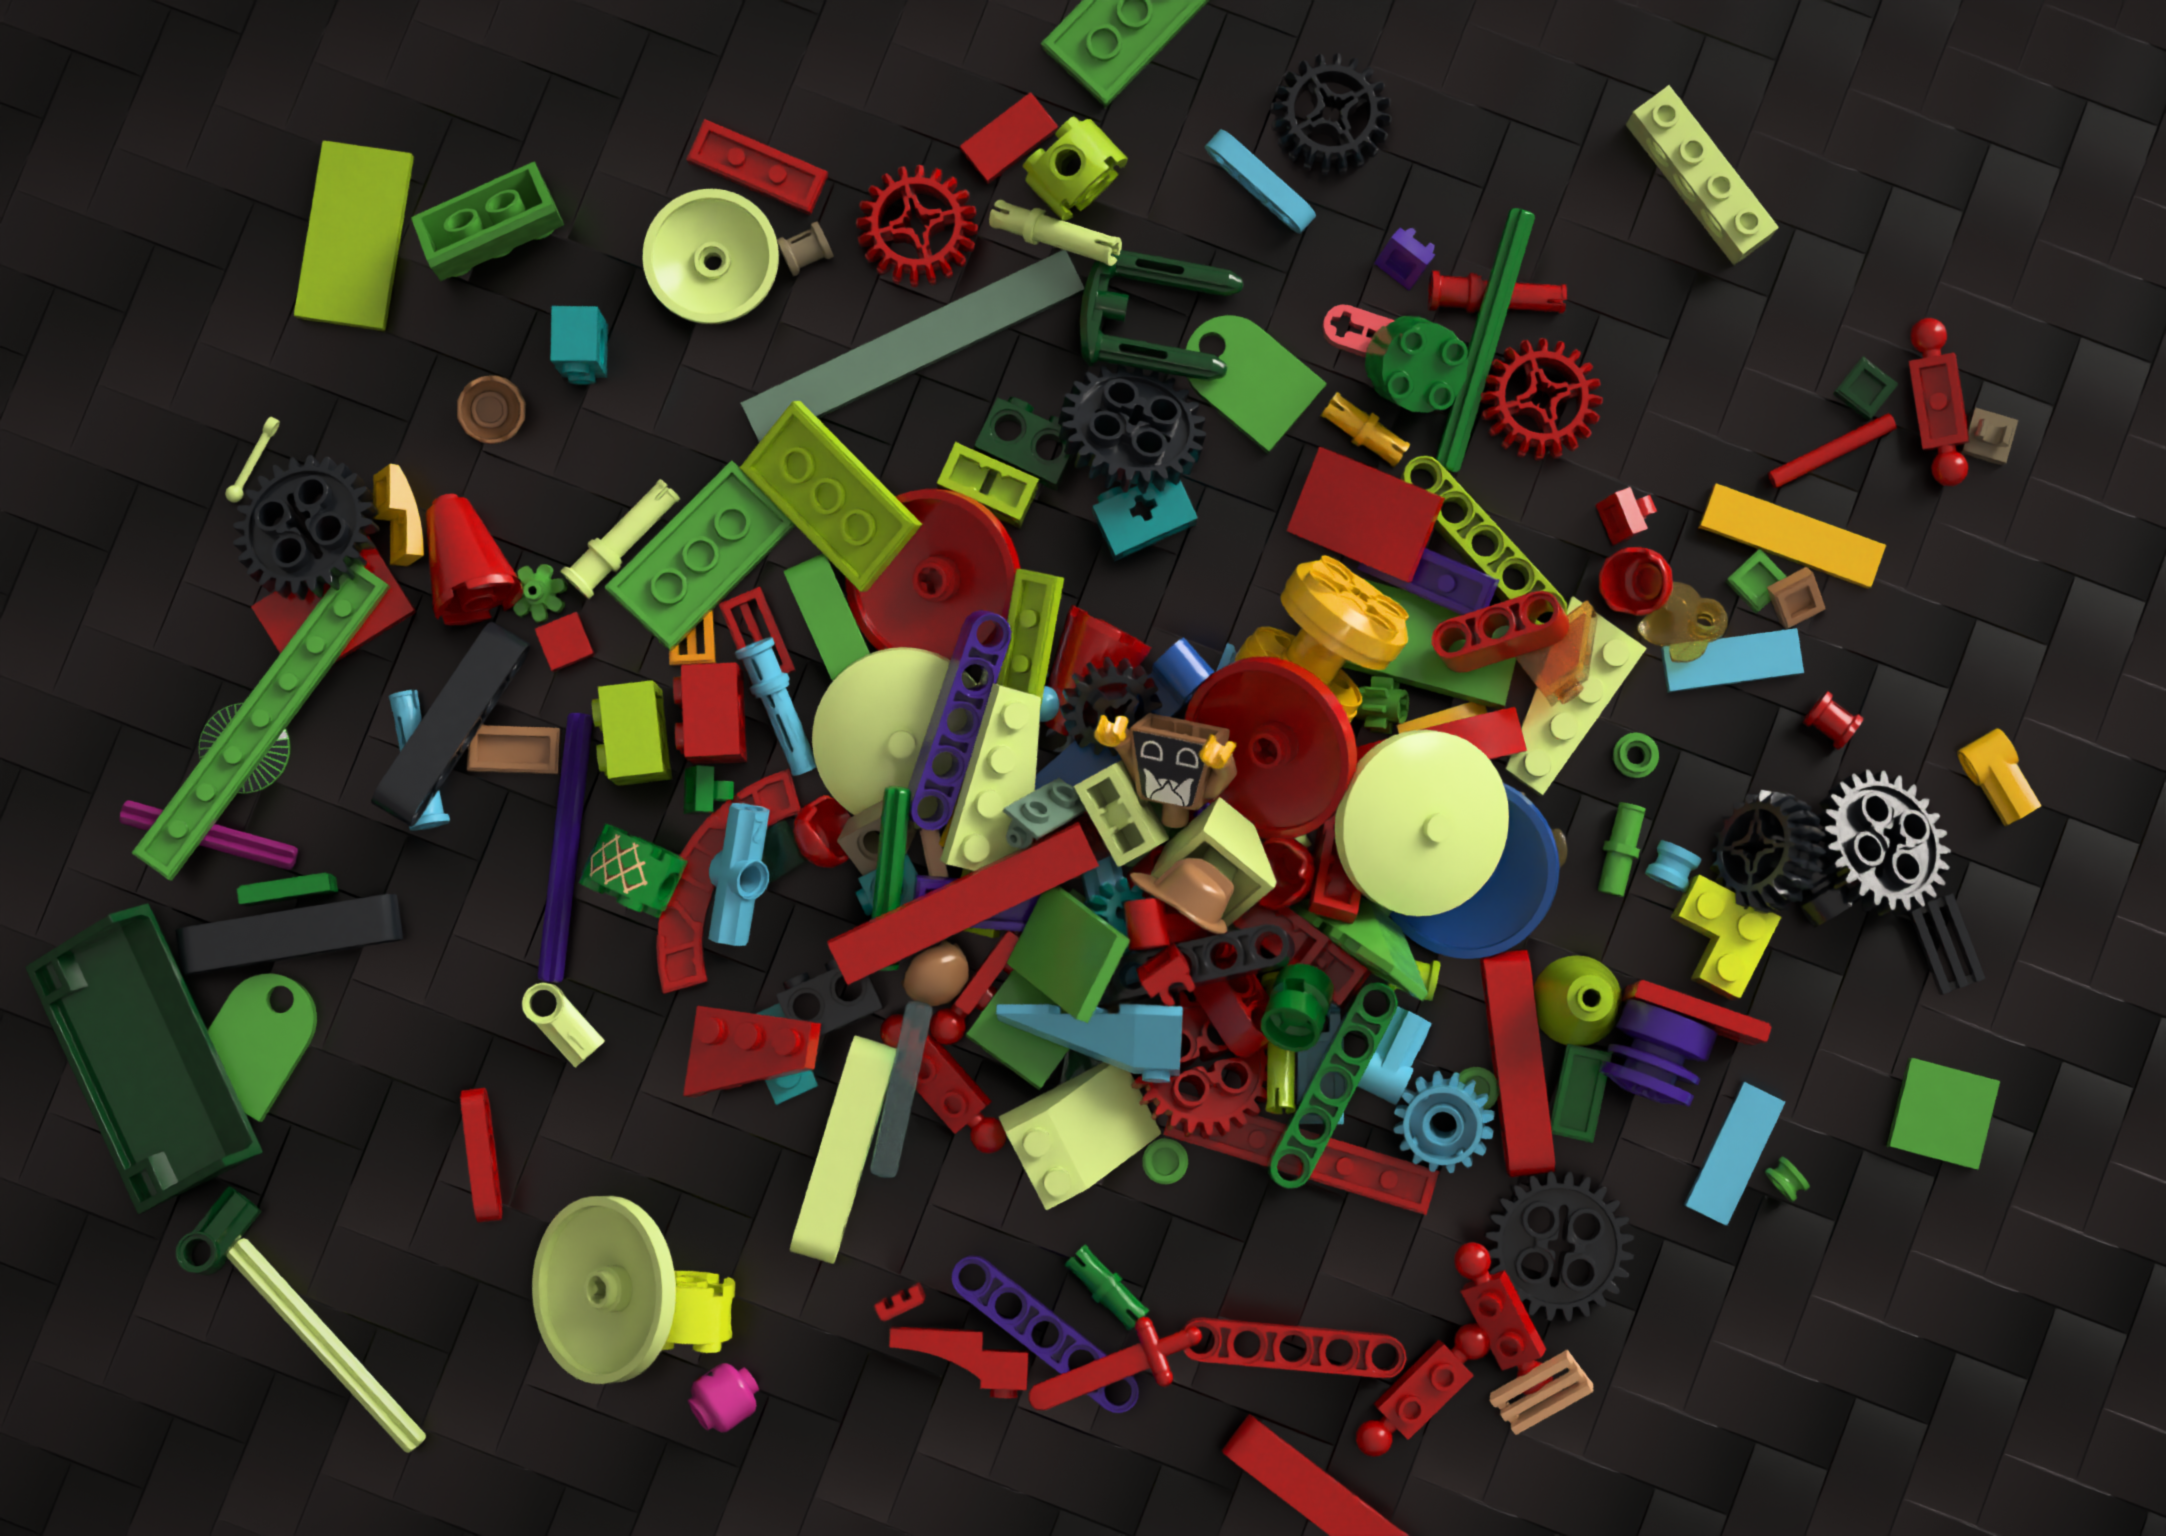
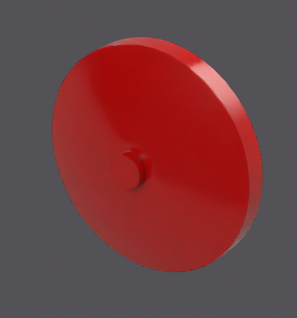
(942, 575)
(1290, 743)

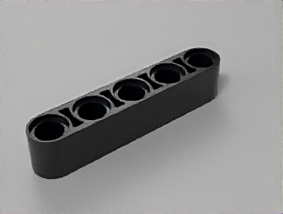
(451, 724)
(289, 934)
(1204, 967)

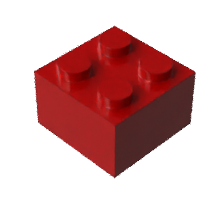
(712, 713)

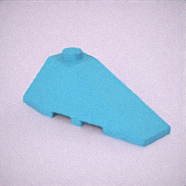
(1134, 1039)

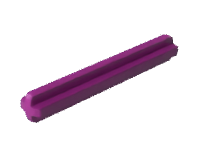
(219, 838)

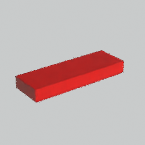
(757, 167)

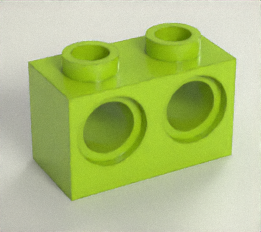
(990, 482)

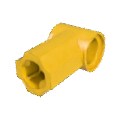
(1993, 766)

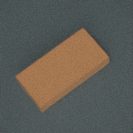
(515, 750)

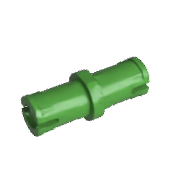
(1621, 849)

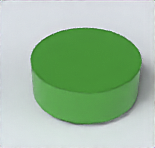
(1485, 1083)
(1165, 1161)

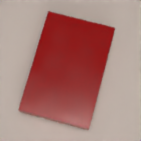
(1365, 514)
(285, 616)
(1719, 1019)

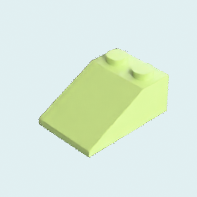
(1079, 1131)

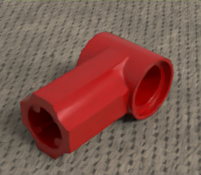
(1158, 925)

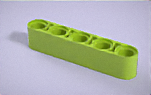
(1478, 523)

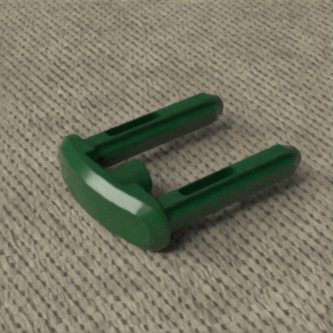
(1101, 303)

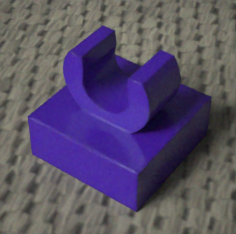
(1405, 258)

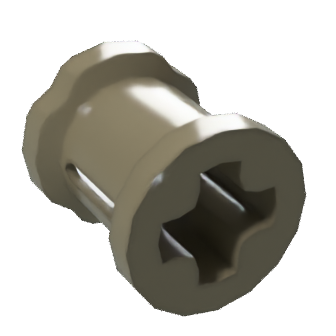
(805, 248)

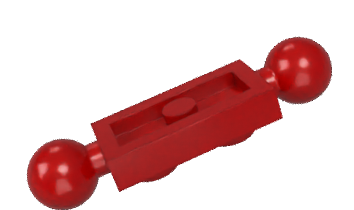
(1939, 402)
(949, 1024)
(950, 1091)
(1499, 1313)
(1423, 1390)

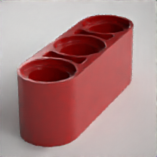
(1480, 625)

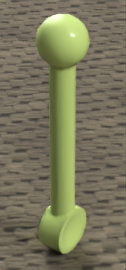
(234, 492)

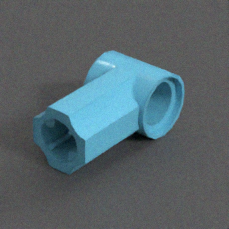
(1392, 1061)

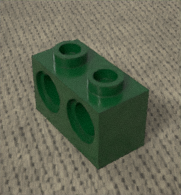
(1022, 451)

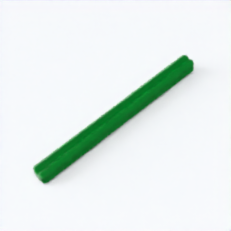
(1485, 337)

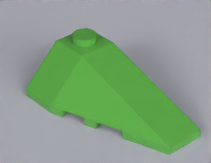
(1373, 942)

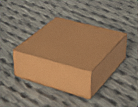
(1796, 598)

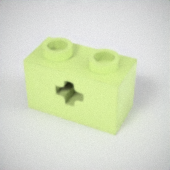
(1120, 815)

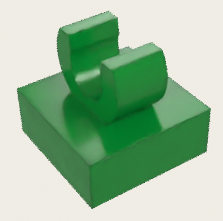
(702, 790)

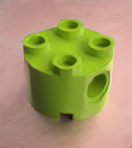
(1096, 173)

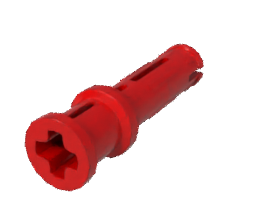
(1470, 290)

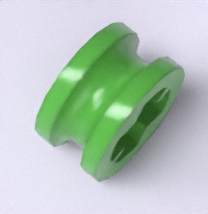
(1787, 1179)

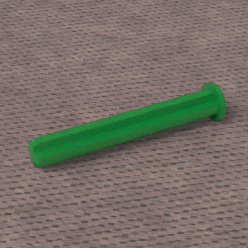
(891, 853)

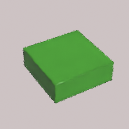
(1753, 578)

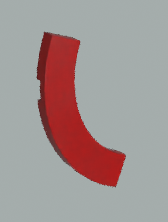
(683, 922)

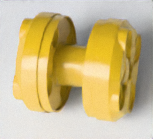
(1339, 622)

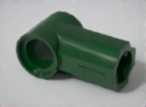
(220, 1229)

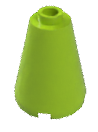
(1561, 1006)

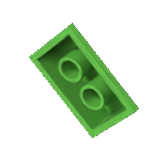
(487, 222)

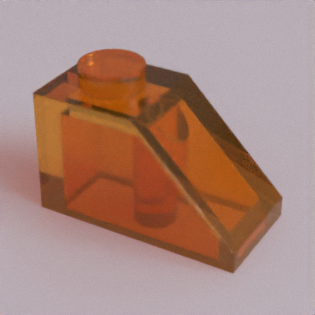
(1565, 666)

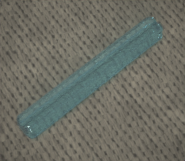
(901, 1089)

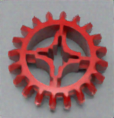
(937, 220)
(1536, 380)

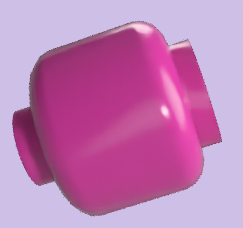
(723, 1397)

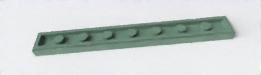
(920, 342)

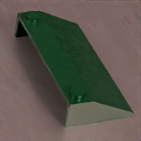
(143, 1057)

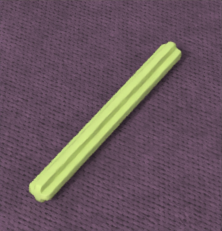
(326, 1345)

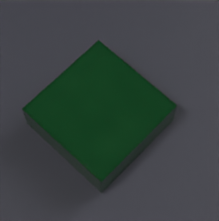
(1865, 388)

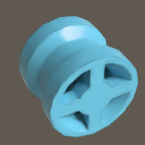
(1673, 866)

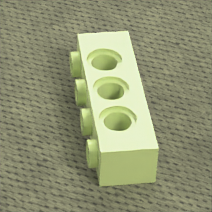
(1701, 175)

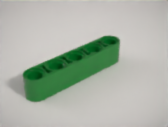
(1348, 1068)

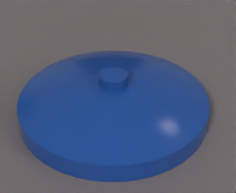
(1510, 900)

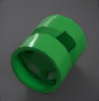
(1297, 1007)

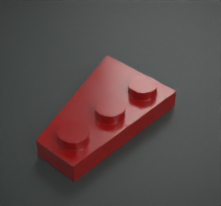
(746, 1048)

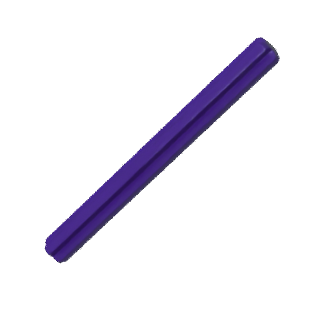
(565, 847)

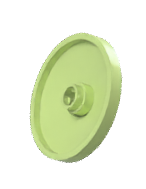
(876, 724)
(1422, 823)
(603, 1289)

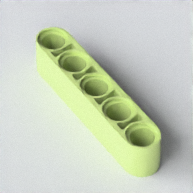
(843, 1150)

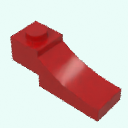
(1332, 890)
(1310, 948)
(999, 1369)

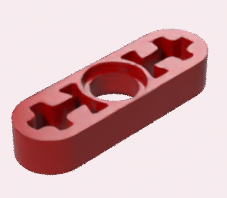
(481, 1155)

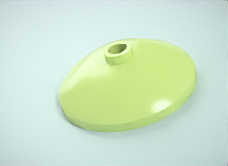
(702, 227)

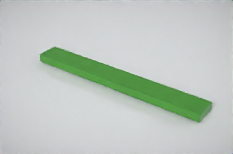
(260, 722)

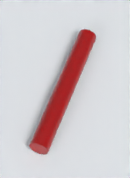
(1832, 450)

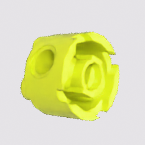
(701, 1311)

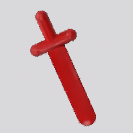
(1147, 1354)

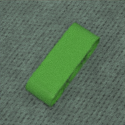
(826, 613)

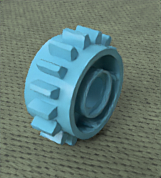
(1440, 1146)

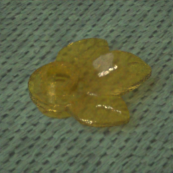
(1678, 626)

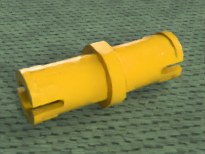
(1365, 429)

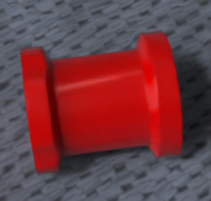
(1832, 720)

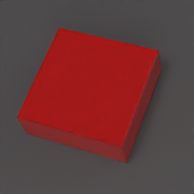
(564, 641)

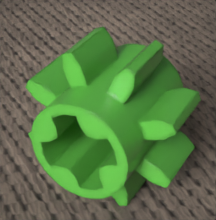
(1383, 705)

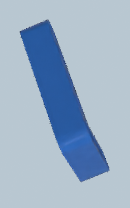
(1177, 677)

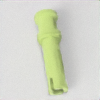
(606, 553)

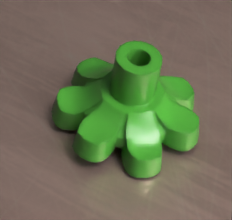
(546, 593)

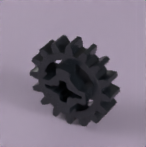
(1107, 688)

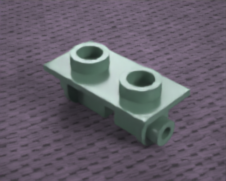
(1042, 812)

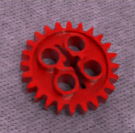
(1216, 1101)

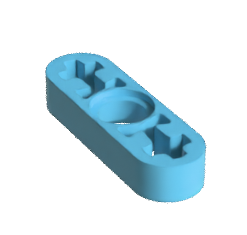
(1260, 181)

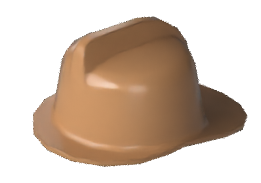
(1193, 889)

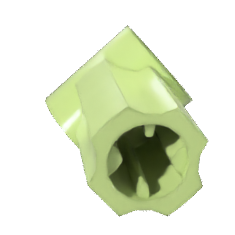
(565, 1026)

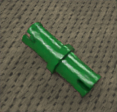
(1106, 1287)

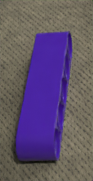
(953, 696)
(1030, 1314)

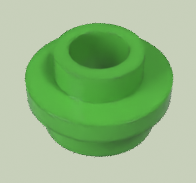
(1647, 747)

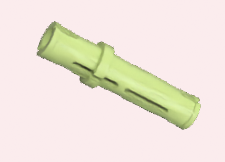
(1039, 227)

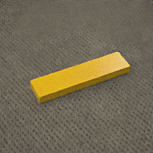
(1792, 536)

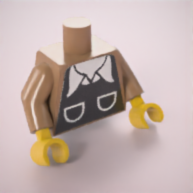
(1172, 761)

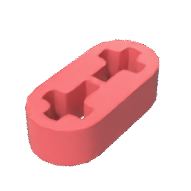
(1360, 320)

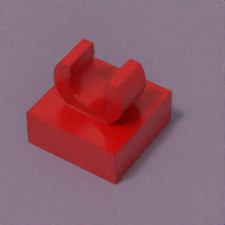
(1625, 515)
(1162, 971)

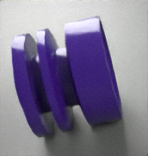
(1658, 1053)

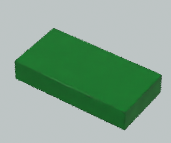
(287, 889)
(1578, 1093)

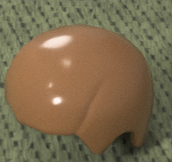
(491, 409)
(937, 974)

